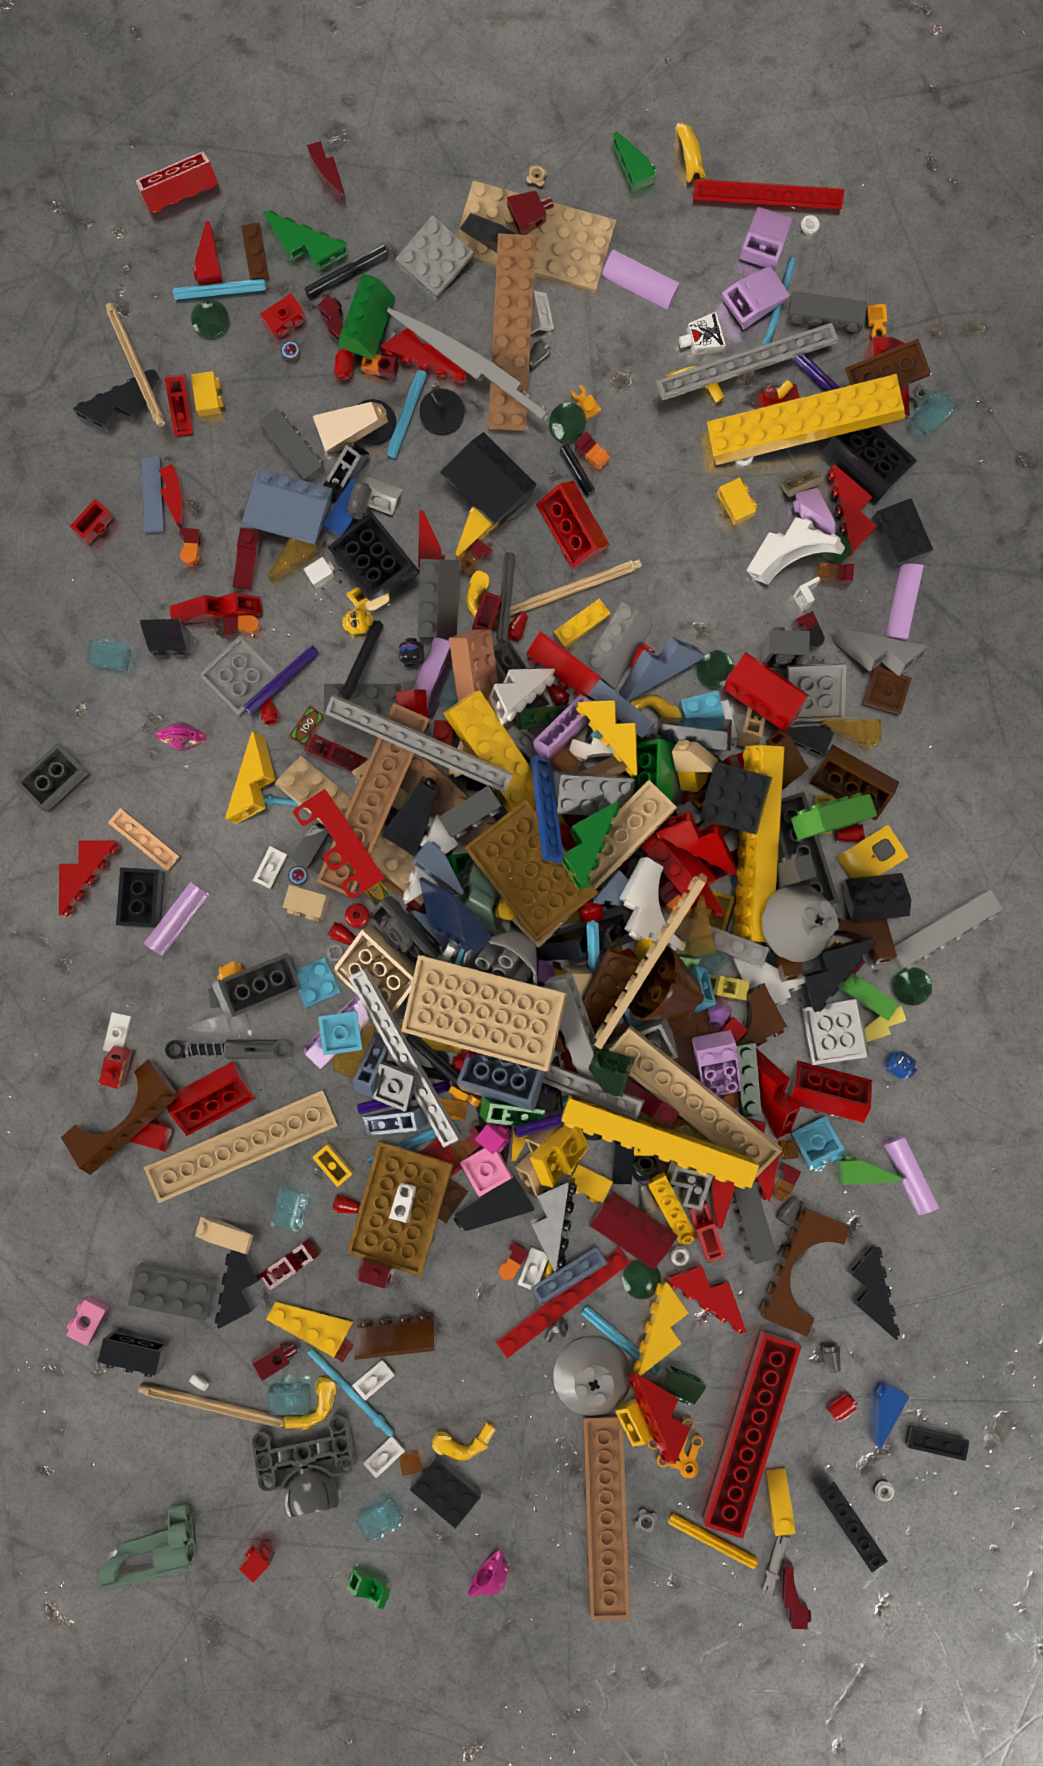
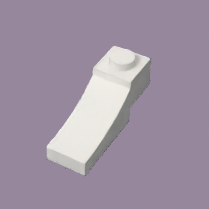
(584, 751)

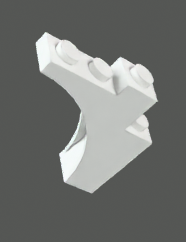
(781, 550)
(642, 897)
(770, 977)

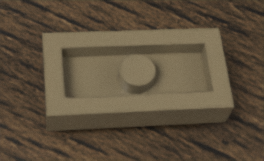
(802, 482)

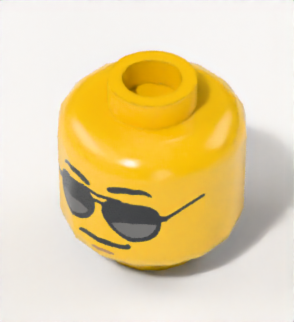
(357, 621)

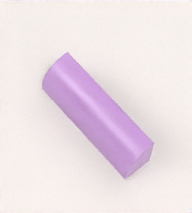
(640, 279)
(904, 601)
(435, 672)
(561, 731)
(176, 919)
(313, 1048)
(912, 1177)

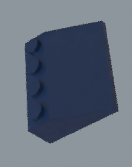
(453, 918)

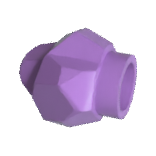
(719, 1013)

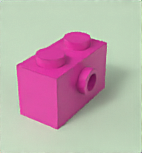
(494, 1137)

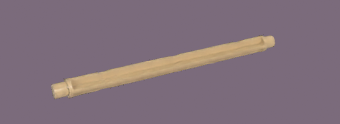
(132, 358)
(574, 587)
(211, 1405)

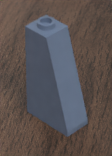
(624, 710)

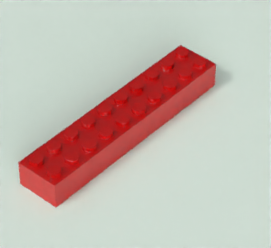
(751, 1434)

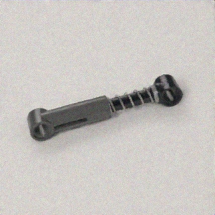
(231, 1049)

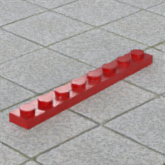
(768, 193)
(561, 1304)

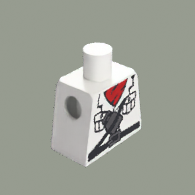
(704, 336)

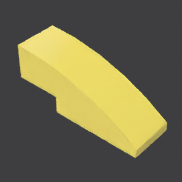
(729, 987)
(879, 1027)

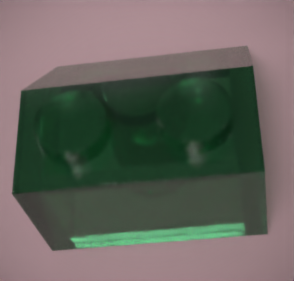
(611, 1071)
(681, 1384)

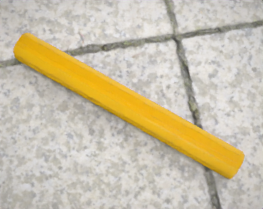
(713, 1541)

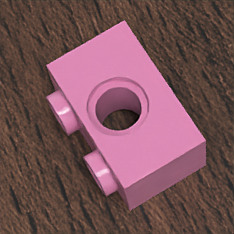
(85, 1333)

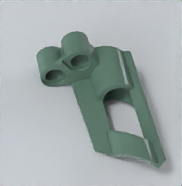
(480, 896)
(171, 1550)

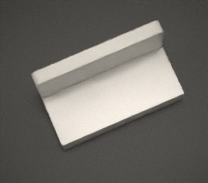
(541, 313)
(383, 495)
(803, 594)

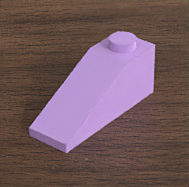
(813, 507)

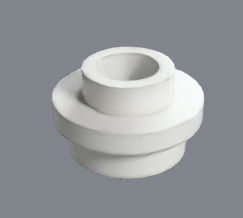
(686, 1256)
(888, 1495)

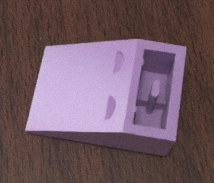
(765, 238)
(755, 296)
(717, 1062)

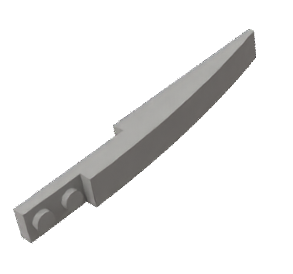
(471, 362)

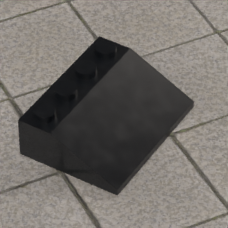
(871, 458)
(488, 478)
(373, 558)

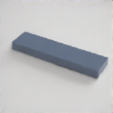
(152, 496)
(569, 1275)

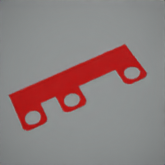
(347, 842)

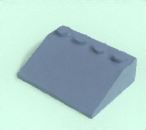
(287, 506)
(501, 1081)

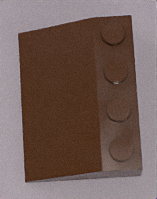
(395, 1337)

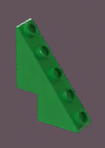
(299, 239)
(589, 837)

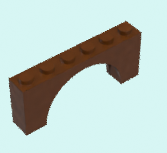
(793, 768)
(881, 953)
(763, 1022)
(152, 1097)
(810, 1230)

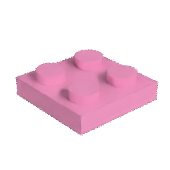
(486, 1171)

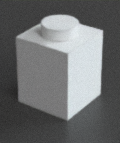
(320, 572)

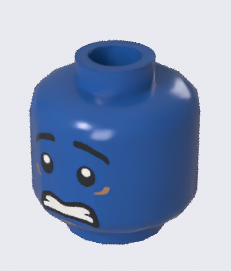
(901, 1065)

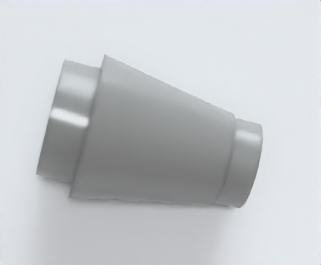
(647, 1200)

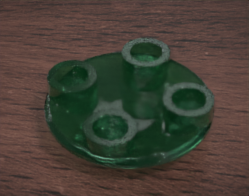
(209, 318)
(567, 421)
(715, 668)
(912, 986)
(640, 1280)

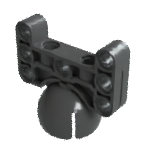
(308, 1488)

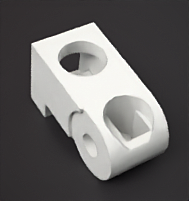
(403, 1203)

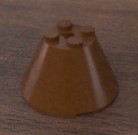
(667, 991)

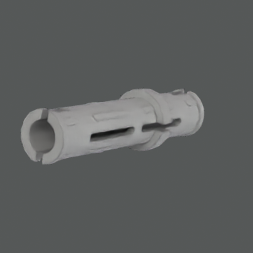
(773, 1573)

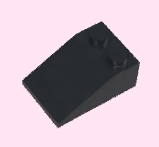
(166, 637)

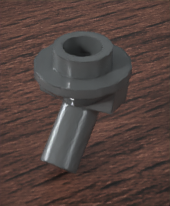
(559, 1327)

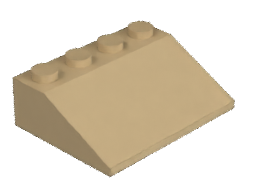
(388, 967)

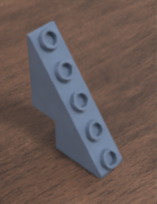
(655, 668)
(612, 889)

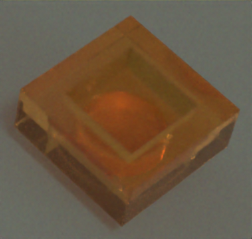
(789, 1148)
(410, 1463)

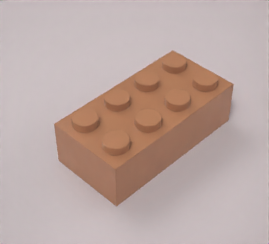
(473, 663)

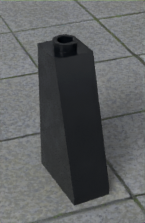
(707, 732)
(411, 819)
(494, 1206)

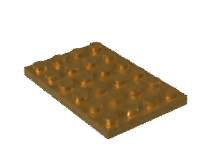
(532, 887)
(393, 1241)

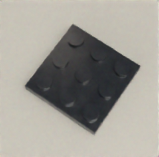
(736, 797)

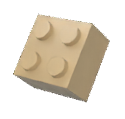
(306, 902)

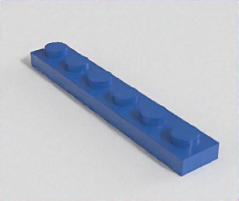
(546, 809)

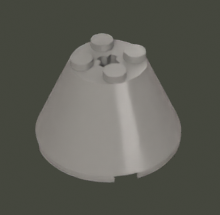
(798, 922)
(506, 955)
(581, 1364)

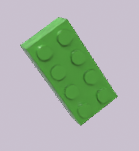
(833, 815)

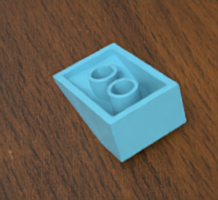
(703, 707)

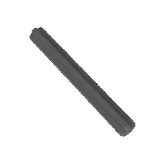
(506, 594)

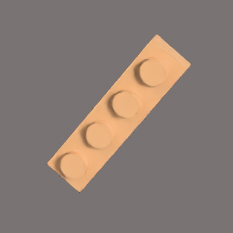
(144, 839)

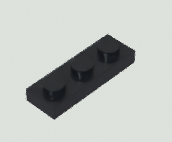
(938, 1443)

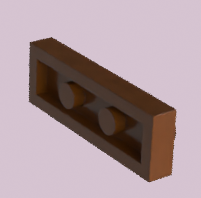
(255, 251)

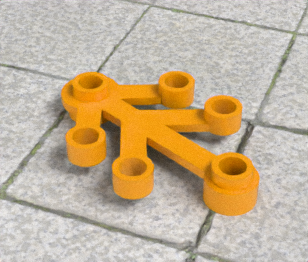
(684, 1460)

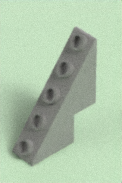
(873, 650)

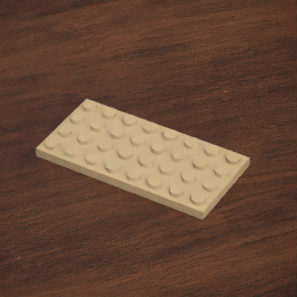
(568, 245)
(484, 1012)

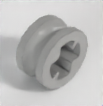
(329, 954)

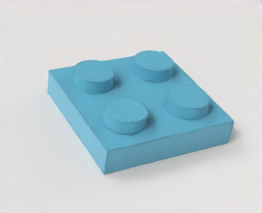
(317, 983)
(340, 1033)

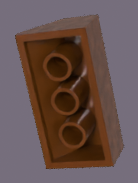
(846, 775)

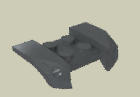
(313, 847)

